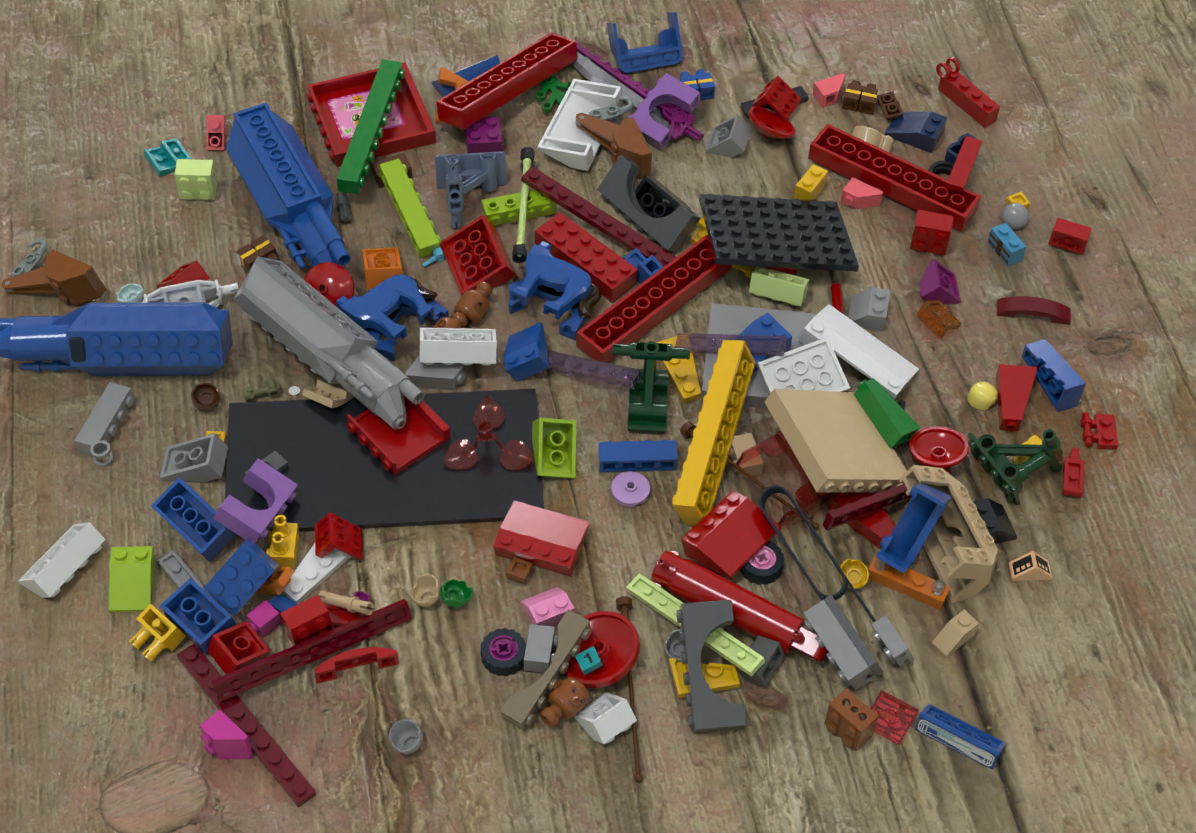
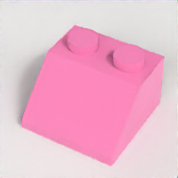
(547, 607)

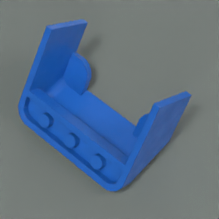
(665, 53)
(913, 527)

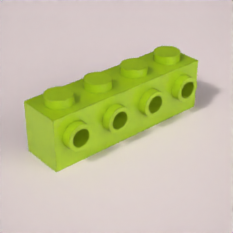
(507, 207)

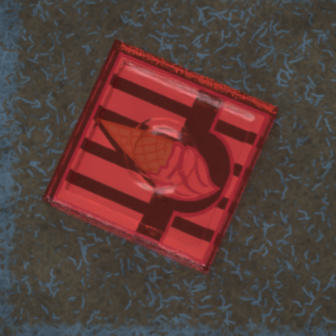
(893, 717)

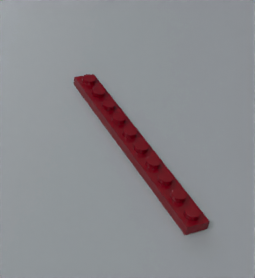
(594, 216)
(311, 650)
(260, 741)

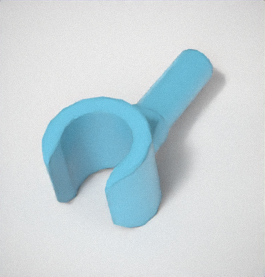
(438, 256)

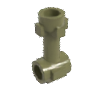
(271, 387)

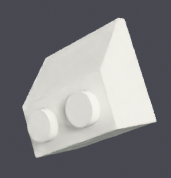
(606, 717)

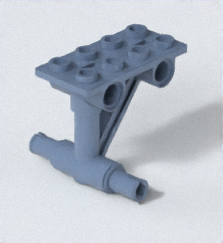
(466, 171)

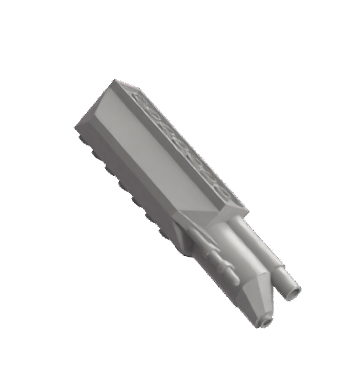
(325, 339)

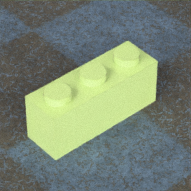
(778, 286)

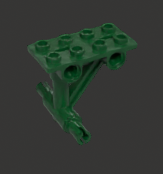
(649, 396)
(1009, 474)

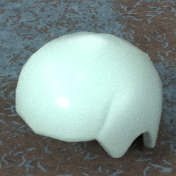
(130, 294)

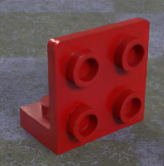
(779, 97)
(1069, 236)
(337, 533)

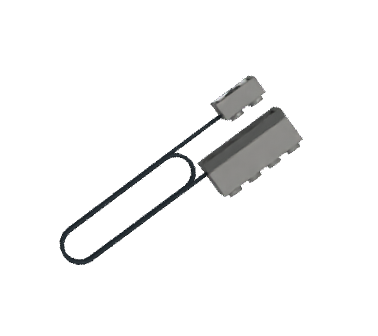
(834, 629)

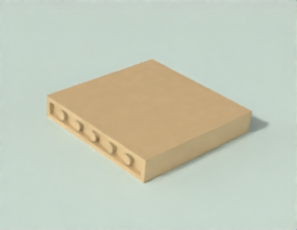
(835, 441)

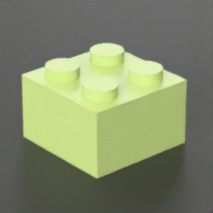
(196, 179)

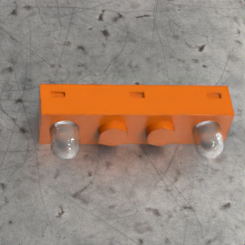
(909, 583)

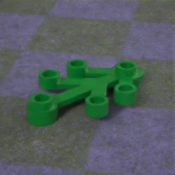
(551, 84)

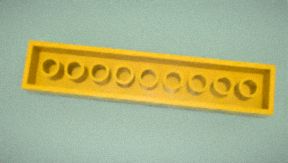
(714, 432)

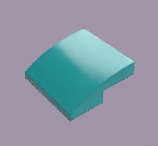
(165, 157)

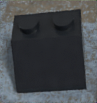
(996, 520)

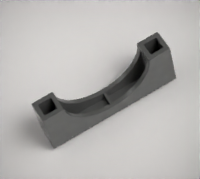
(620, 190)
(707, 709)

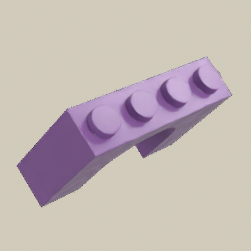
(666, 91)
(254, 523)

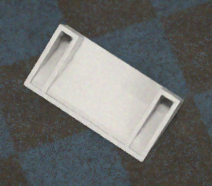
(566, 140)
(860, 349)

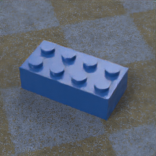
(193, 519)

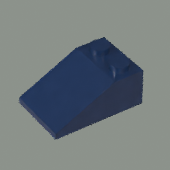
(918, 129)

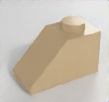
(955, 633)

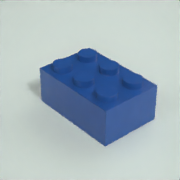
(241, 576)
(196, 614)

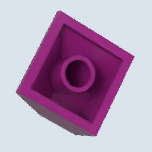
(939, 284)

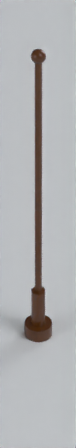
(687, 431)
(624, 604)

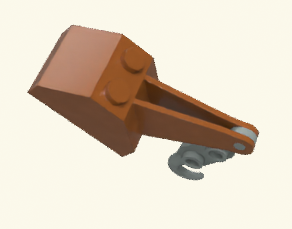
(619, 139)
(63, 275)

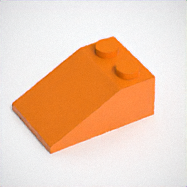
(380, 265)

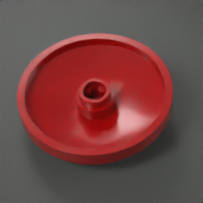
(616, 645)

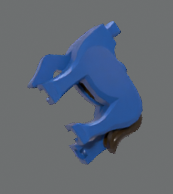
(559, 284)
(384, 306)

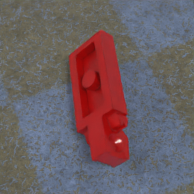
(1073, 474)

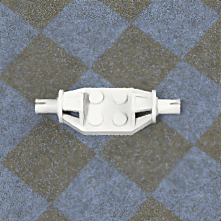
(192, 292)

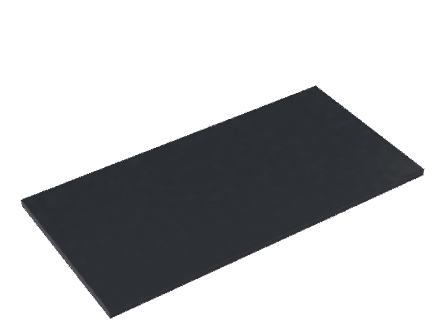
(347, 480)

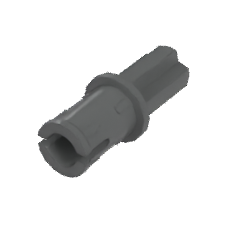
(343, 206)

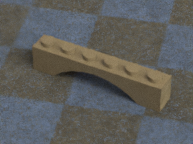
(522, 705)

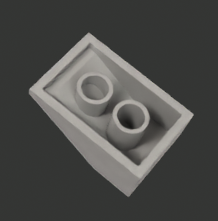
(195, 460)

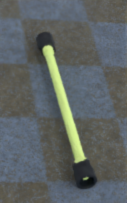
(519, 250)

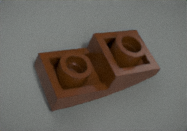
(889, 105)

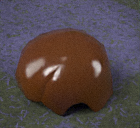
(205, 396)

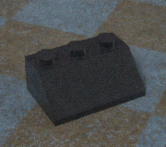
(656, 198)

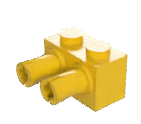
(284, 542)
(156, 625)

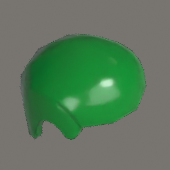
(456, 593)

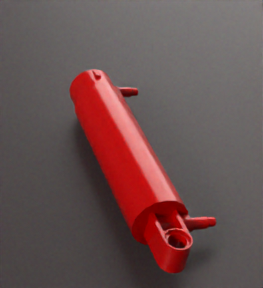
(750, 611)

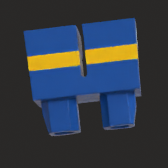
(701, 82)

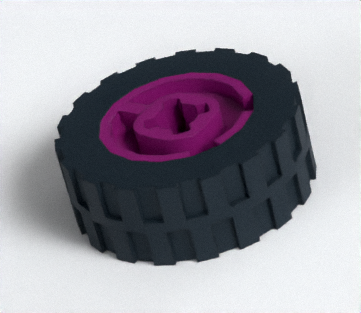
(503, 652)

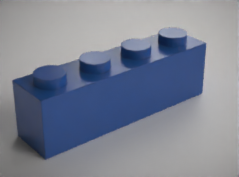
(637, 456)

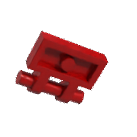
(1104, 428)

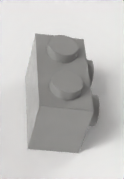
(540, 648)

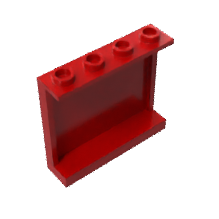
(402, 446)

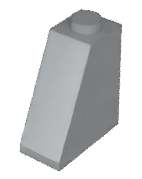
(436, 375)

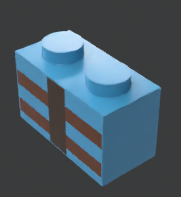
(1006, 244)

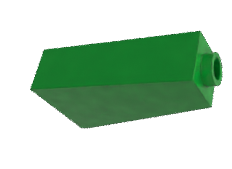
(885, 413)

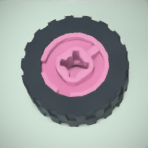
(767, 570)

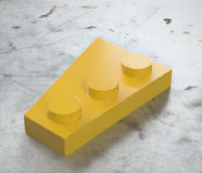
(717, 676)

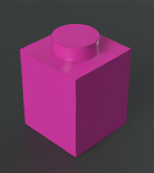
(264, 619)

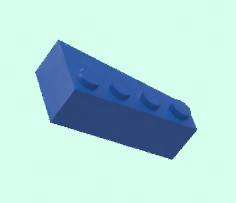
(1054, 375)

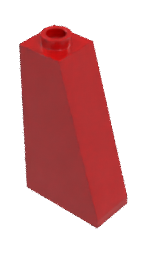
(1013, 390)
(871, 527)

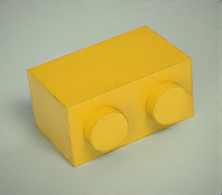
(811, 183)

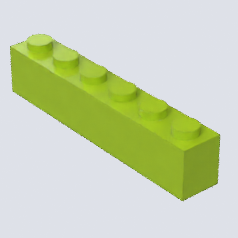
(409, 208)

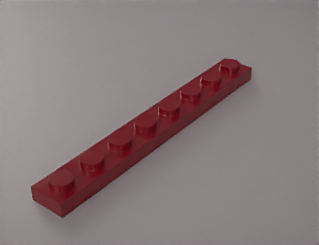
(867, 506)

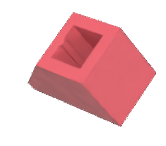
(828, 90)
(216, 131)

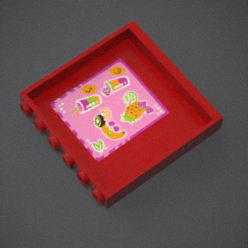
(340, 105)

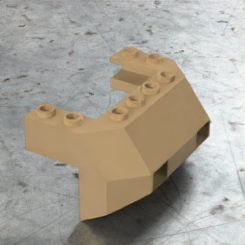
(960, 541)

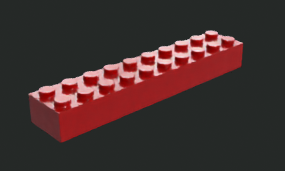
(506, 80)
(892, 175)
(651, 302)

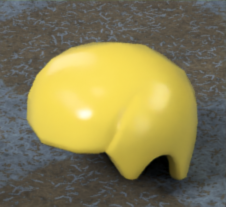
(982, 395)

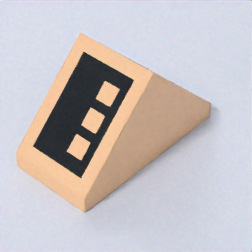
(1030, 567)

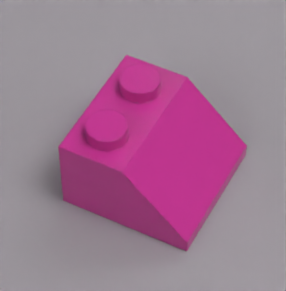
(224, 738)

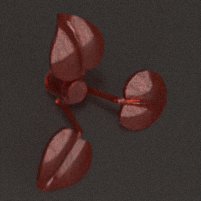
(486, 417)

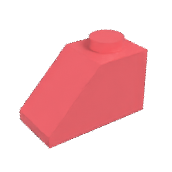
(860, 195)

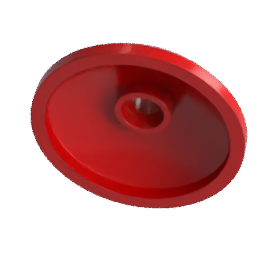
(770, 123)
(335, 279)
(939, 447)

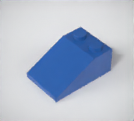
(767, 326)
(526, 352)

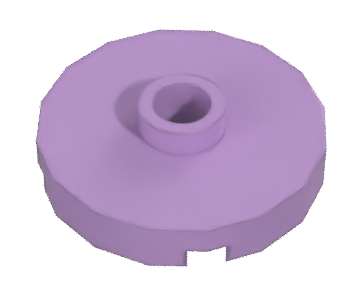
(630, 496)

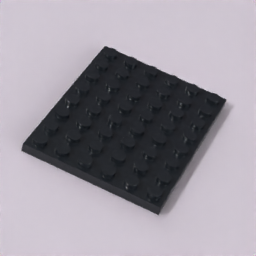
(777, 233)

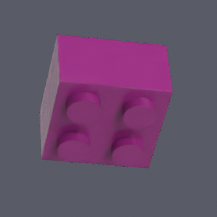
(484, 136)

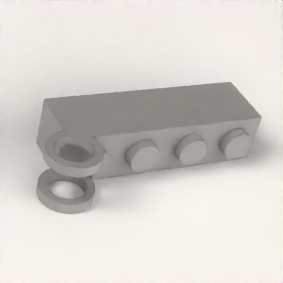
(103, 423)

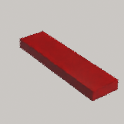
(964, 163)

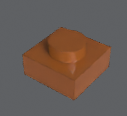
(519, 570)

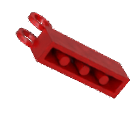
(966, 94)

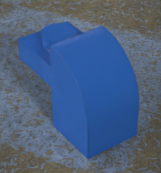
(645, 267)

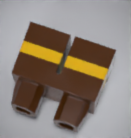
(866, 95)
(260, 247)

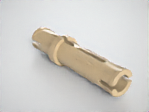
(352, 604)

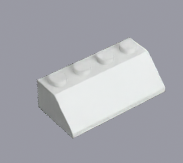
(457, 346)
(62, 560)

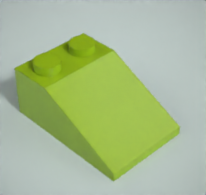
(554, 447)
(131, 578)

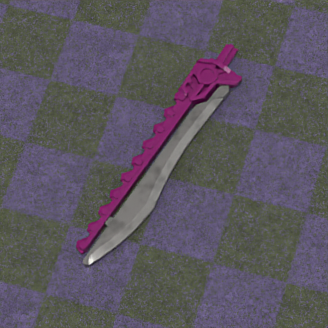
(673, 117)

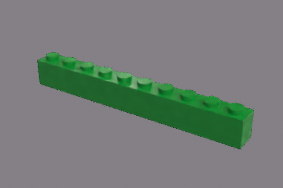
(370, 127)

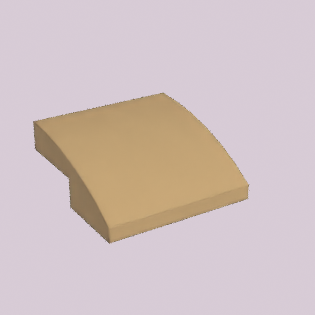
(328, 394)

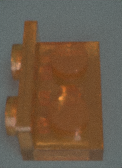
(937, 318)

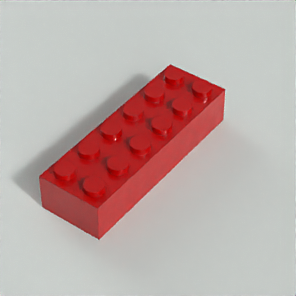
(578, 247)

